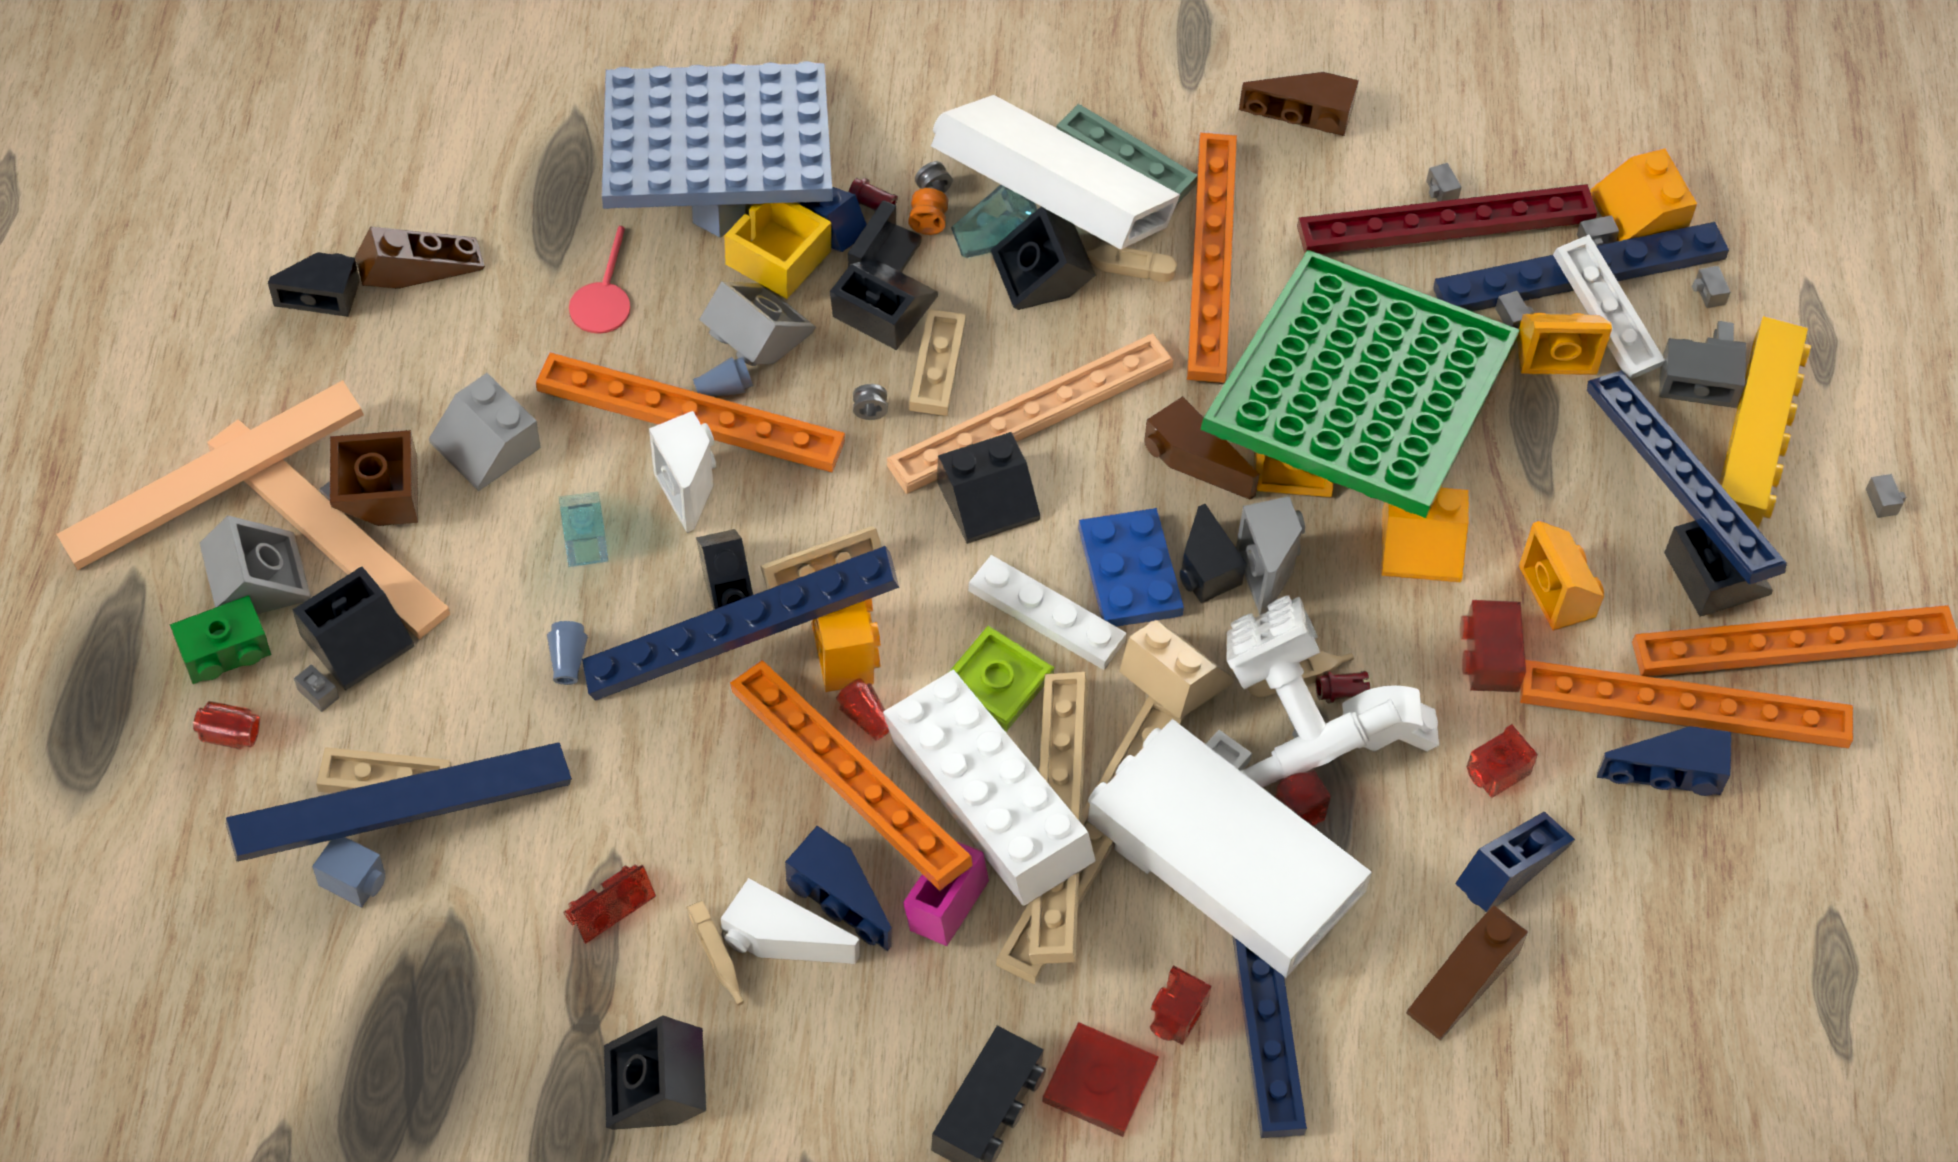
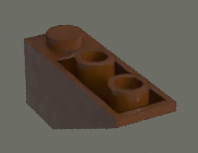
(1308, 100)
(413, 257)

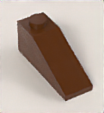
(1182, 446)
(1468, 972)

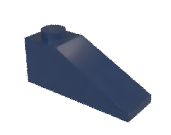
(1512, 861)

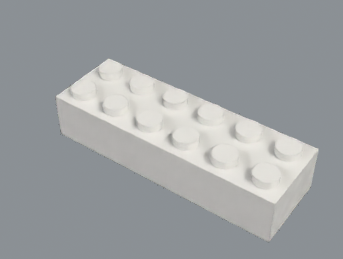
(989, 787)

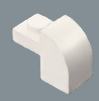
(1418, 720)

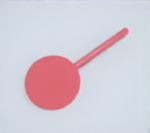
(601, 305)

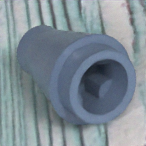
(725, 379)
(566, 650)

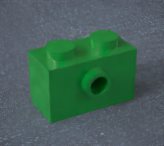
(220, 640)

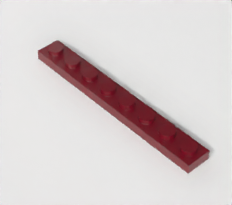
(1446, 219)

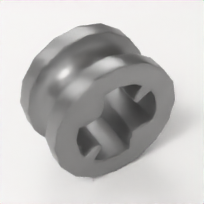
(934, 176)
(870, 401)

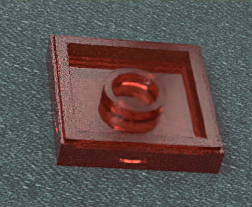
(1100, 1079)

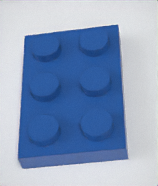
(1130, 567)

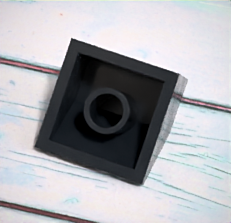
(1042, 260)
(988, 487)
(655, 1075)

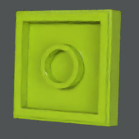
(1002, 675)

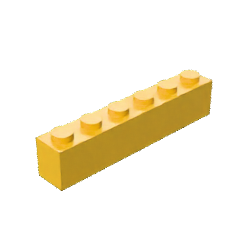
(1762, 416)

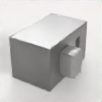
(1443, 183)
(1601, 230)
(1712, 287)
(1511, 309)
(1885, 495)
(316, 688)

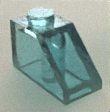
(991, 221)
(583, 529)

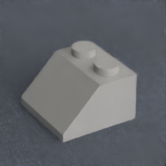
(754, 322)
(485, 432)
(1269, 546)
(255, 562)

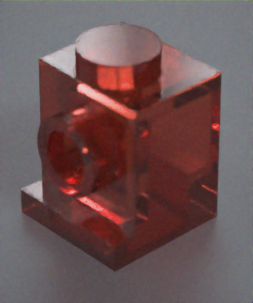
(1513, 764)
(1304, 793)
(1179, 1005)

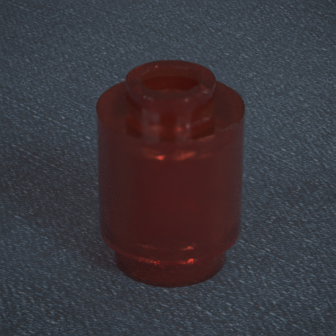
(226, 725)

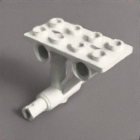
(1271, 650)

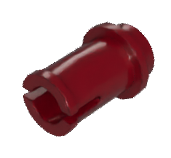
(870, 195)
(1340, 685)

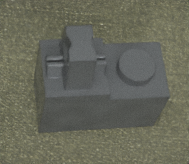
(1705, 371)

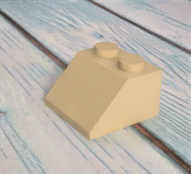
(1171, 669)

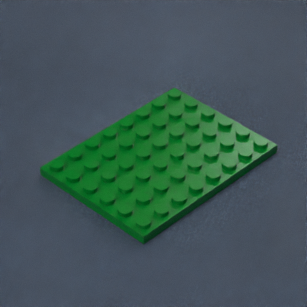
(1362, 383)

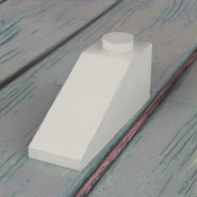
(781, 929)

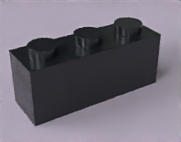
(989, 1099)

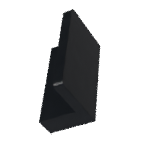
(885, 240)

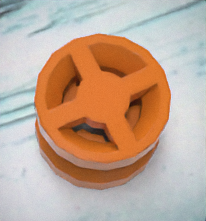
(928, 211)

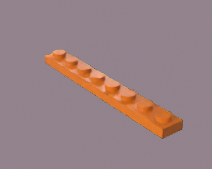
(1212, 258)
(662, 402)
(1795, 641)
(1687, 704)
(852, 775)

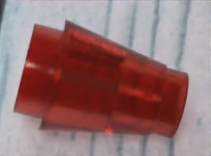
(864, 708)

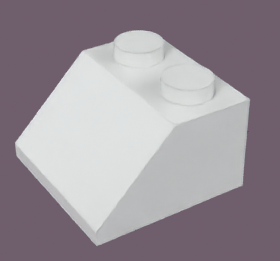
(684, 465)

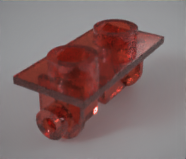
(620, 897)

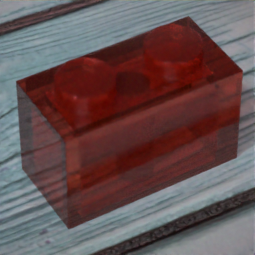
(1493, 646)

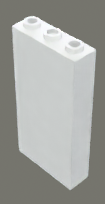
(1055, 170)
(1228, 846)

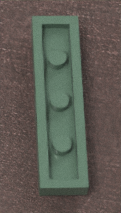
(1126, 149)

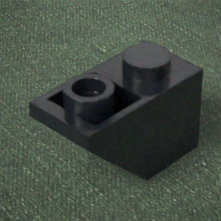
(724, 567)

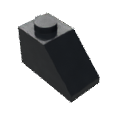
(317, 284)
(1210, 559)

